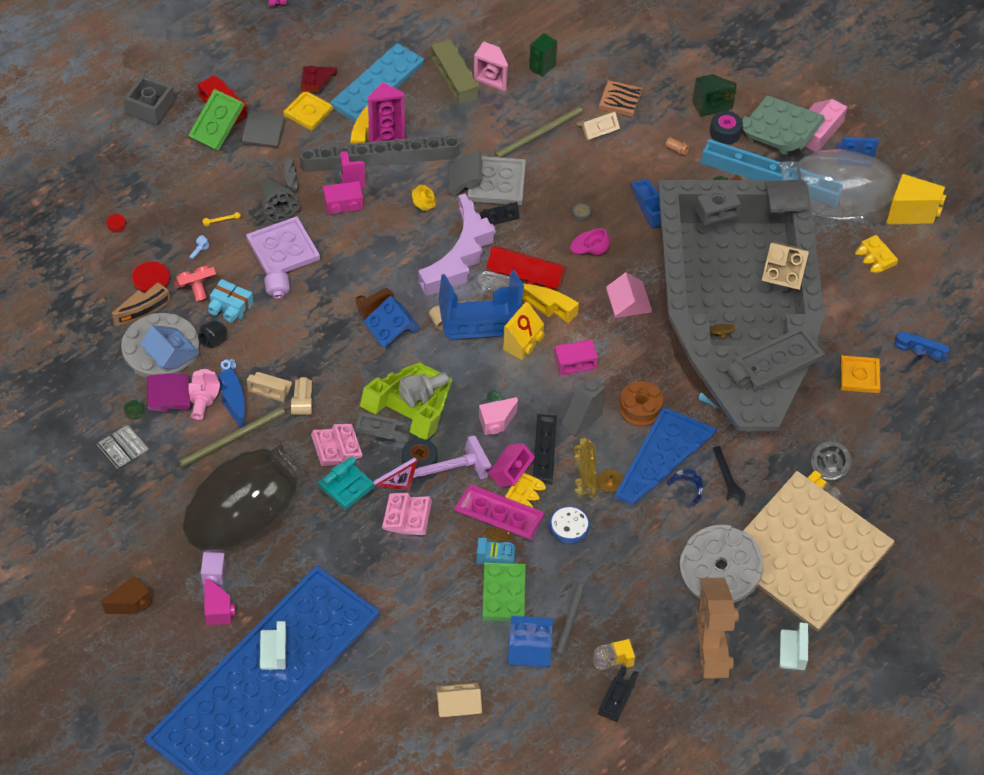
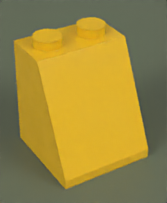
(916, 202)

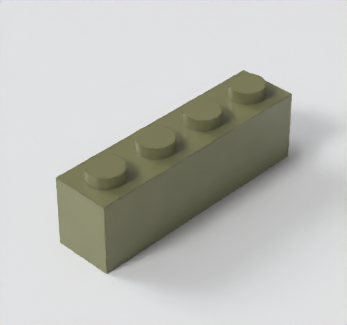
(454, 71)

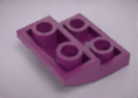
(168, 392)

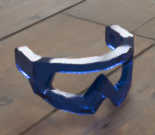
(693, 479)

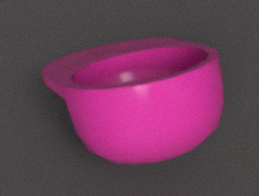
(594, 242)

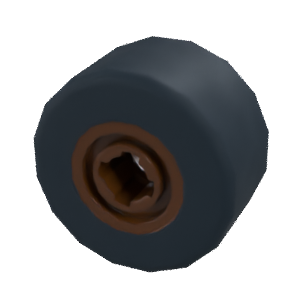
(422, 450)

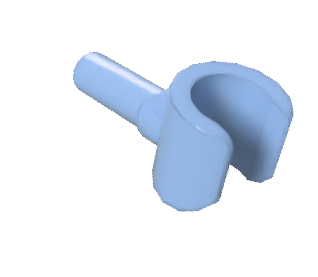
(202, 244)

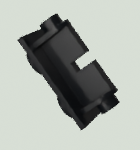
(501, 213)

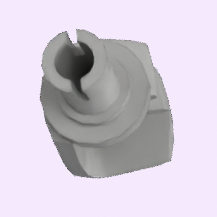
(420, 387)

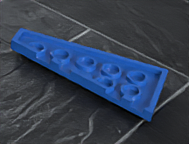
(664, 449)

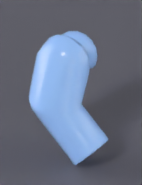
(227, 364)

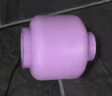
(277, 283)

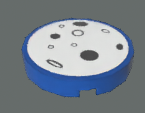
(569, 524)

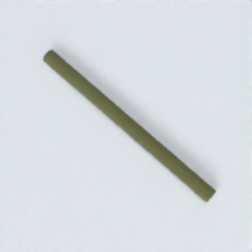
(538, 132)
(231, 437)

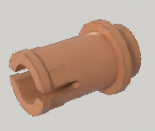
(681, 148)

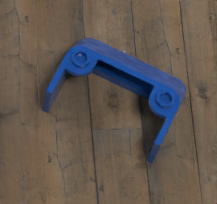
(480, 317)

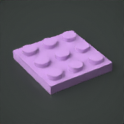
(283, 246)

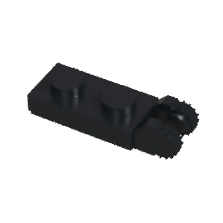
(617, 695)

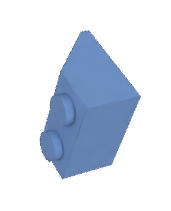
(168, 346)

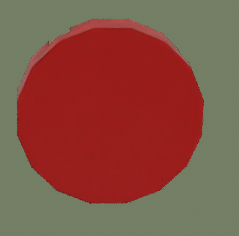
(149, 274)

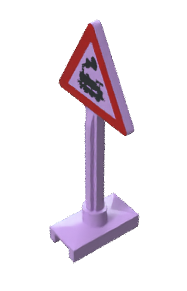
(403, 475)

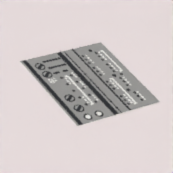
(122, 446)

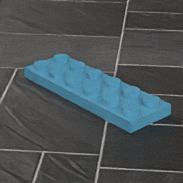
(391, 69)

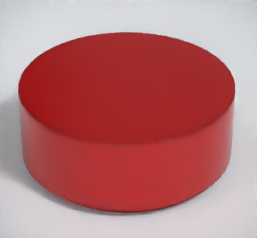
(116, 223)

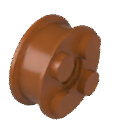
(640, 403)

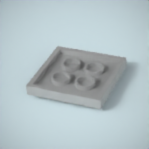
(500, 182)

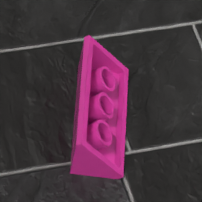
(386, 114)
(500, 512)

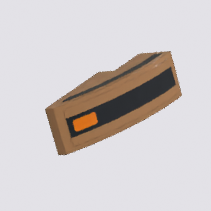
(141, 305)

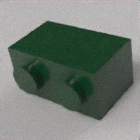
(543, 54)

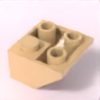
(785, 265)

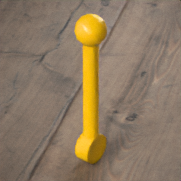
(206, 222)

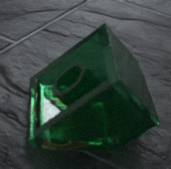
(713, 95)

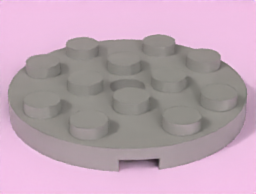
(134, 352)
(726, 544)

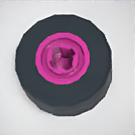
(726, 127)

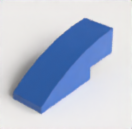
(648, 201)
(232, 396)

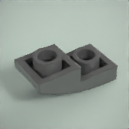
(290, 175)

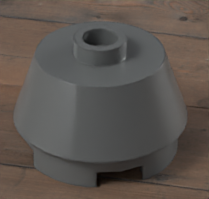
(831, 460)

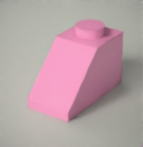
(497, 415)

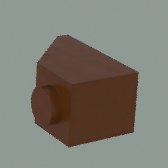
(128, 598)

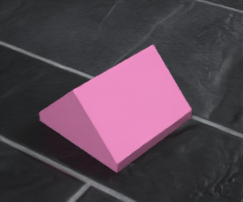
(628, 296)

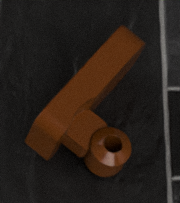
(369, 305)

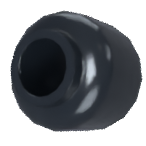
(212, 334)

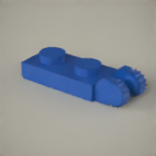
(922, 346)

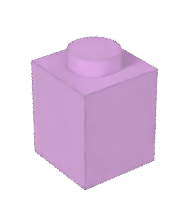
(213, 567)

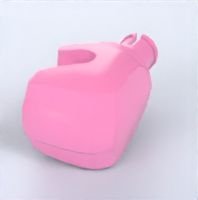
(203, 391)

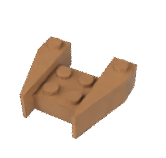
(713, 619)

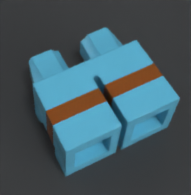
(230, 300)

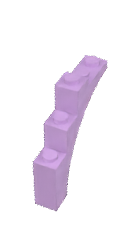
(465, 253)

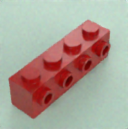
(527, 267)

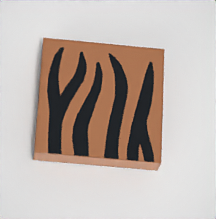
(620, 98)

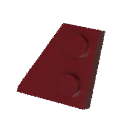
(316, 77)

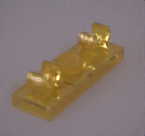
(586, 468)

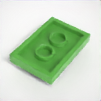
(216, 120)
(503, 591)

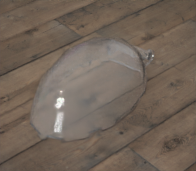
(844, 182)

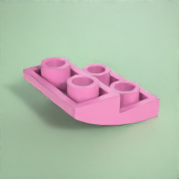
(336, 444)
(407, 514)

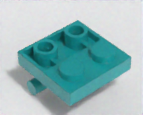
(346, 483)

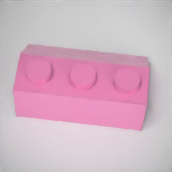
(834, 116)

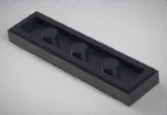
(545, 448)

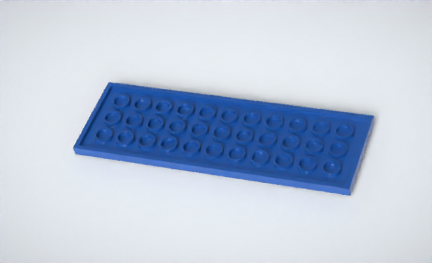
(239, 700)

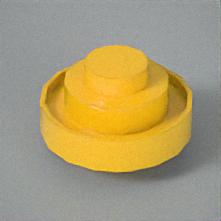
(423, 197)

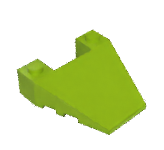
(386, 393)

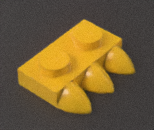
(876, 253)
(524, 489)

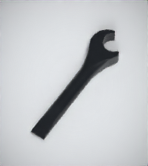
(733, 490)

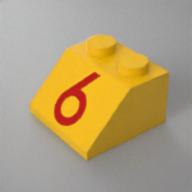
(523, 332)

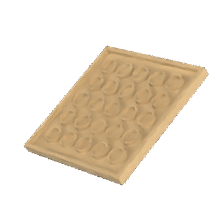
(813, 550)

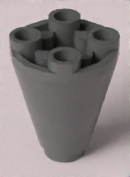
(277, 200)

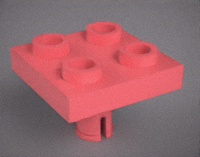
(195, 281)

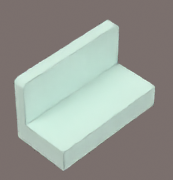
(273, 648)
(794, 648)

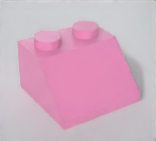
(490, 66)

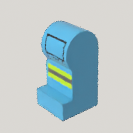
(495, 552)

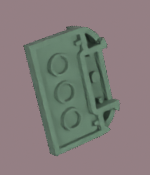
(781, 124)

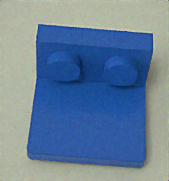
(866, 145)
(390, 321)
(530, 641)

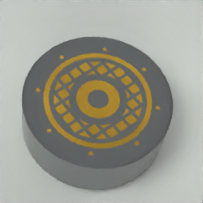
(581, 212)

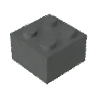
(149, 99)

